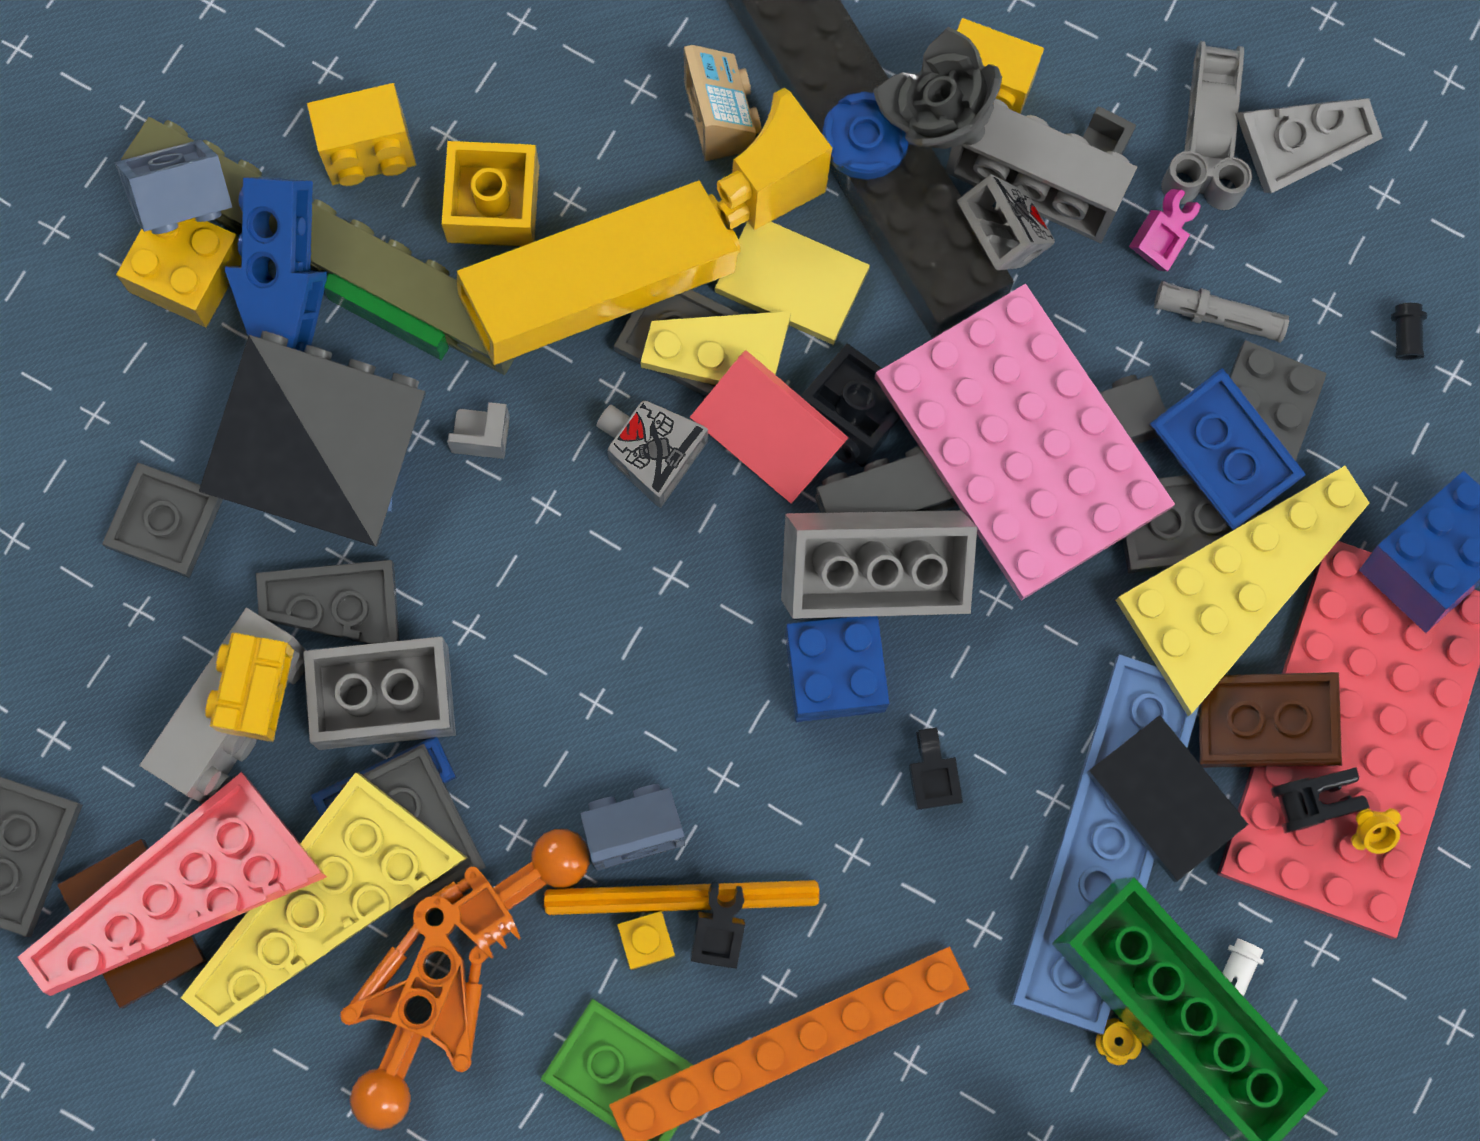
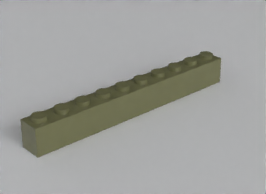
(349, 252)

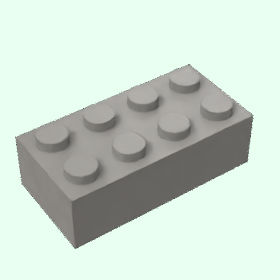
(1058, 170)
(878, 563)
(190, 751)

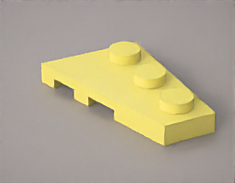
(709, 346)

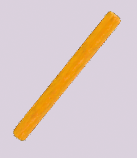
(677, 897)

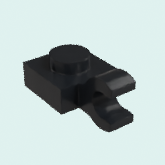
(934, 779)

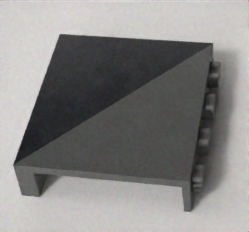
(312, 438)

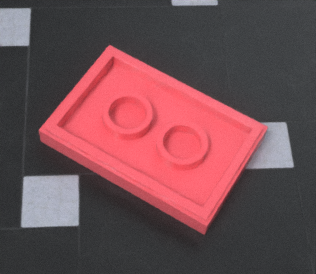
(768, 426)

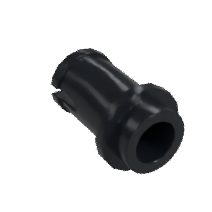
(1409, 330)

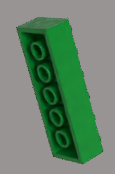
(1189, 1015)

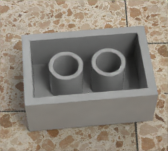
(379, 693)

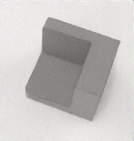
(481, 432)

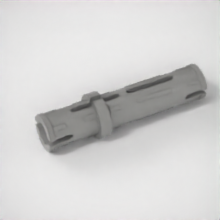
(1212, 309)

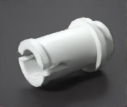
(1242, 963)

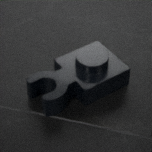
(719, 934)

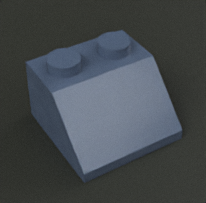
(174, 186)
(632, 827)

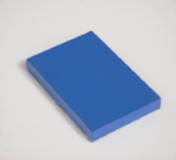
(1227, 449)

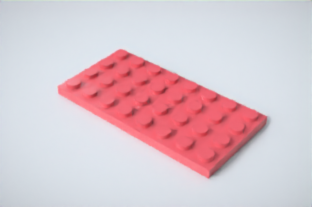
(1399, 729)

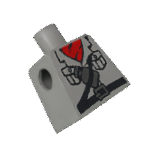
(1010, 231)
(652, 447)

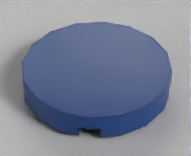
(862, 138)

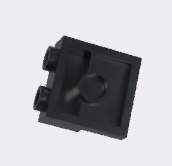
(853, 403)

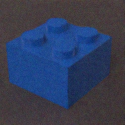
(836, 668)

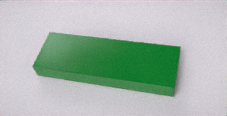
(386, 316)

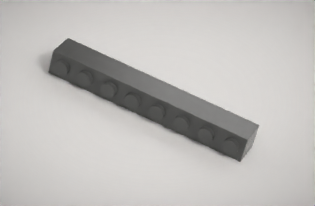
(916, 486)

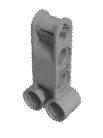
(1212, 131)

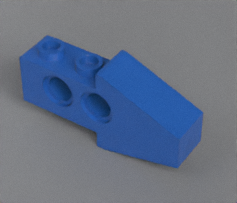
(294, 297)

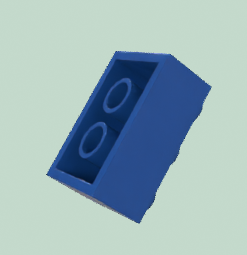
(1432, 555)

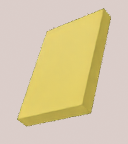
(794, 274)

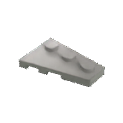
(1305, 138)

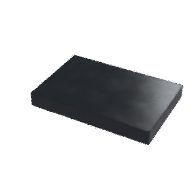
(1167, 798)

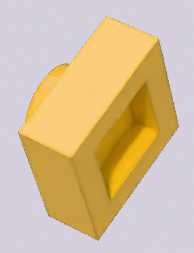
(646, 940)

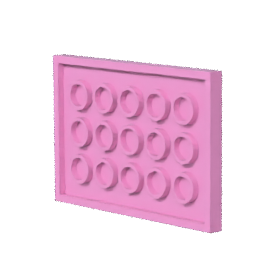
(1024, 441)

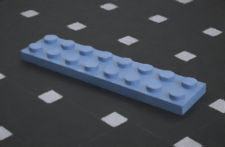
(1094, 849)

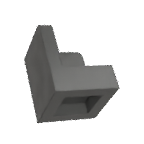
(1109, 131)

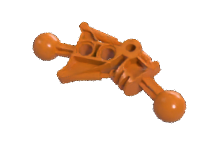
(381, 1094)

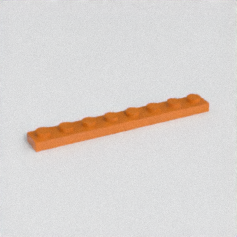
(789, 1047)

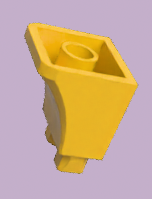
(778, 170)

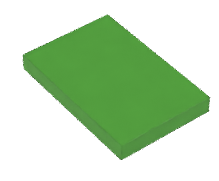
(608, 1061)

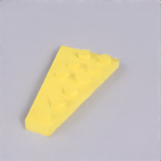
(1221, 597)
(372, 863)

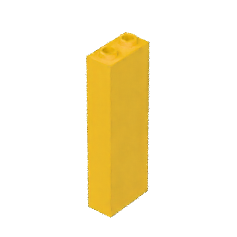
(597, 271)

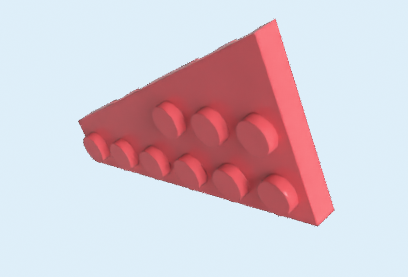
(199, 874)

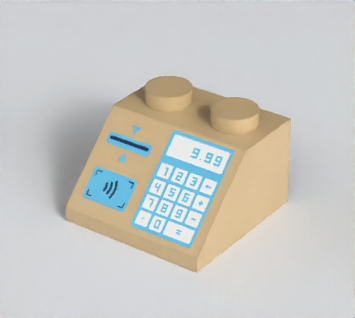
(719, 102)

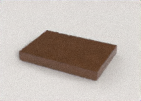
(1272, 721)
(148, 972)

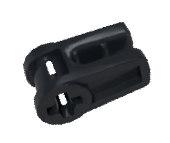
(1302, 803)

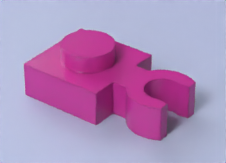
(1162, 232)

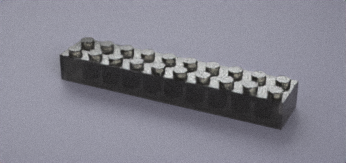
(911, 210)

